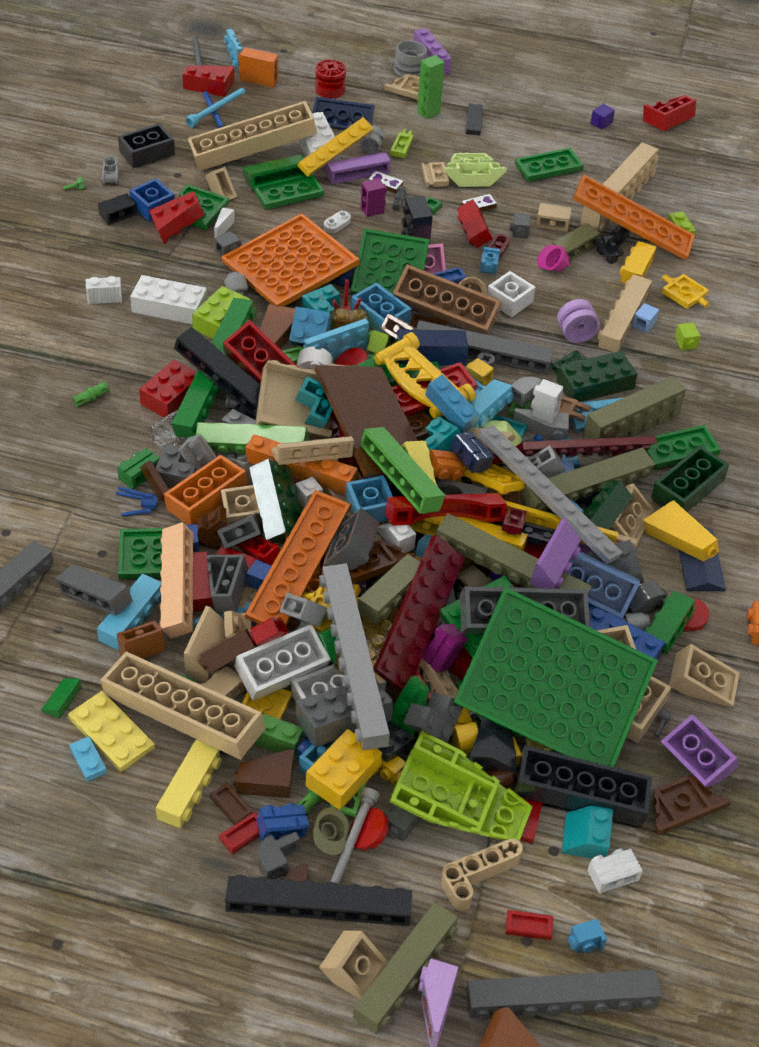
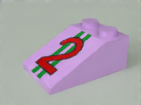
(437, 990)

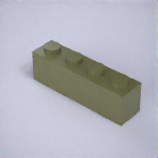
(388, 591)

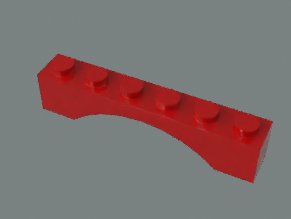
(483, 507)

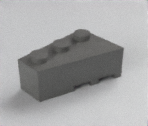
(226, 581)

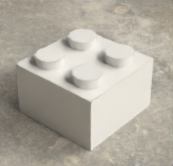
(512, 292)

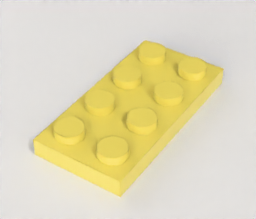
(111, 731)

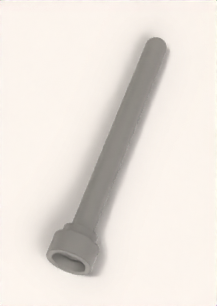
(368, 798)

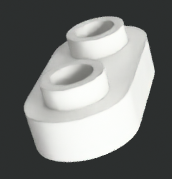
(337, 222)

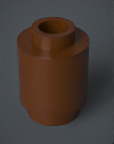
(506, 778)

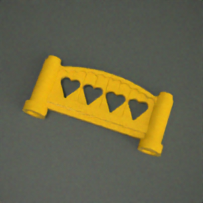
(407, 350)

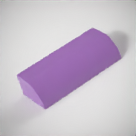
(357, 167)

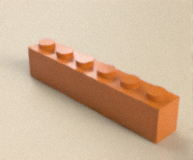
(327, 472)

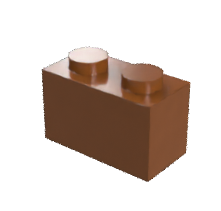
(142, 640)

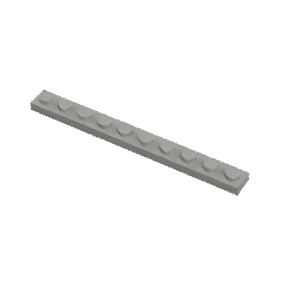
(550, 494)

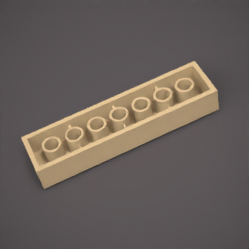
(252, 135)
(626, 181)
(183, 705)

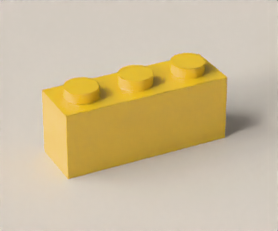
(638, 262)

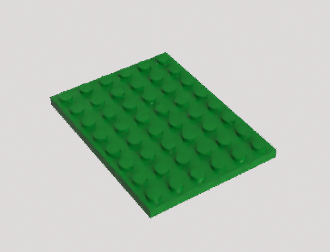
(555, 680)

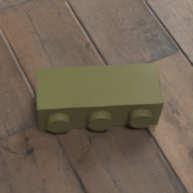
(578, 241)

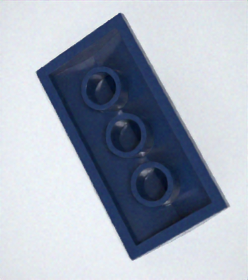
(342, 113)
(440, 346)
(700, 574)

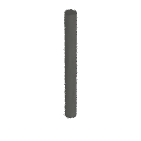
(196, 51)

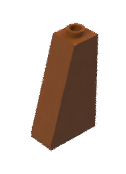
(278, 324)
(506, 1031)

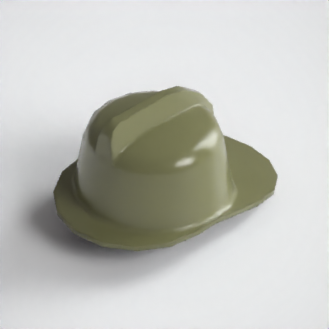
(331, 831)

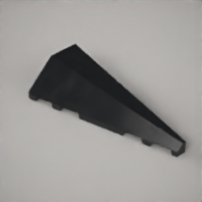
(494, 747)

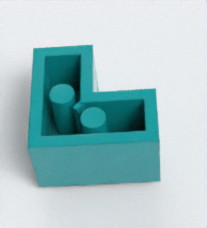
(321, 299)
(313, 396)
(441, 434)

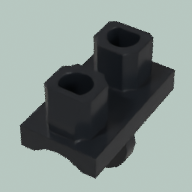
(608, 247)

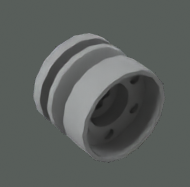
(409, 57)

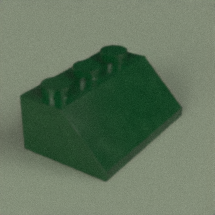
(608, 504)

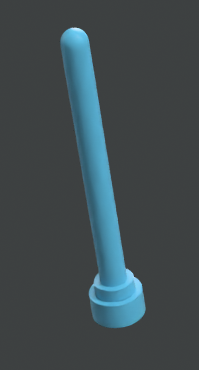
(193, 119)

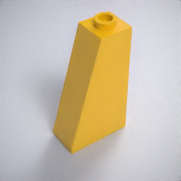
(679, 529)

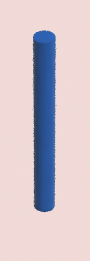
(215, 114)

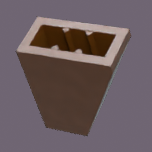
(226, 649)
(266, 775)

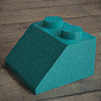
(587, 832)

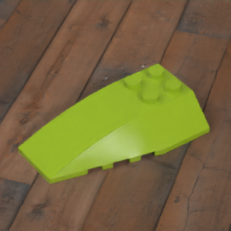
(456, 793)

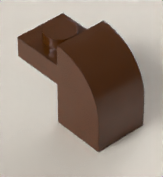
(209, 525)

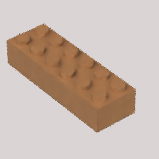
(447, 300)

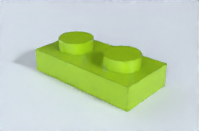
(681, 220)

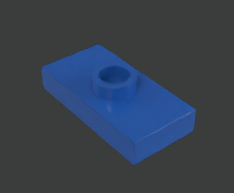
(455, 275)

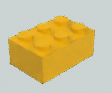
(342, 770)

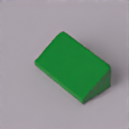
(62, 697)

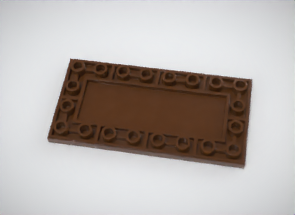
(364, 401)

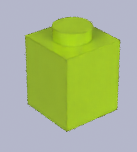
(687, 336)
(378, 341)

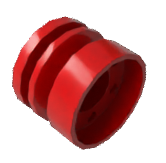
(330, 79)

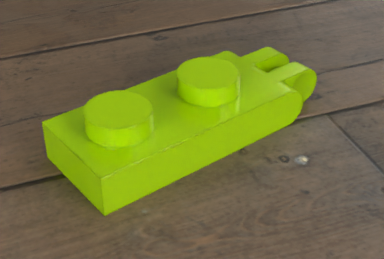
(402, 144)

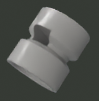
(372, 142)

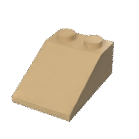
(704, 677)

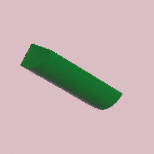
(272, 170)

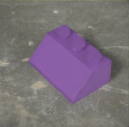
(556, 557)
(700, 752)

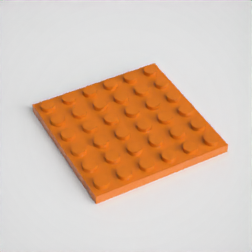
(290, 260)

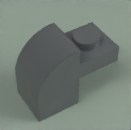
(647, 597)
(273, 854)

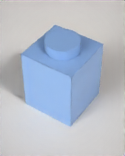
(645, 318)

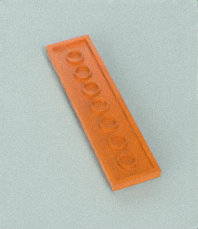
(634, 217)
(299, 556)

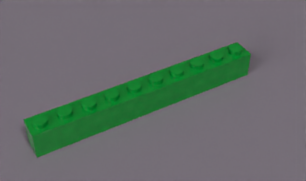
(202, 390)

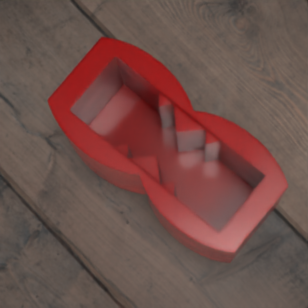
(268, 631)

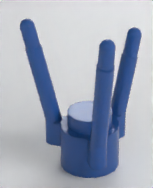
(148, 500)

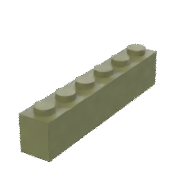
(405, 968)

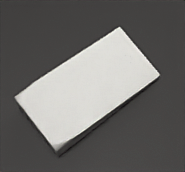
(224, 221)

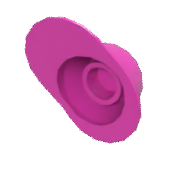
(553, 258)

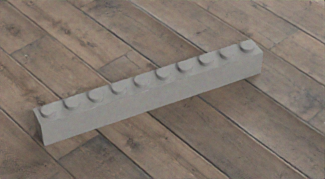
(355, 657)

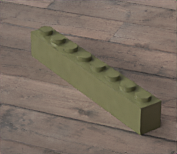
(591, 478)
(495, 553)

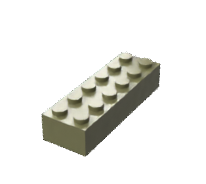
(637, 411)

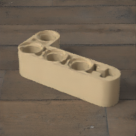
(506, 856)

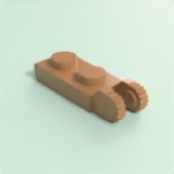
(570, 406)

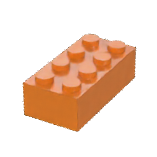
(203, 489)

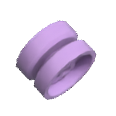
(578, 321)

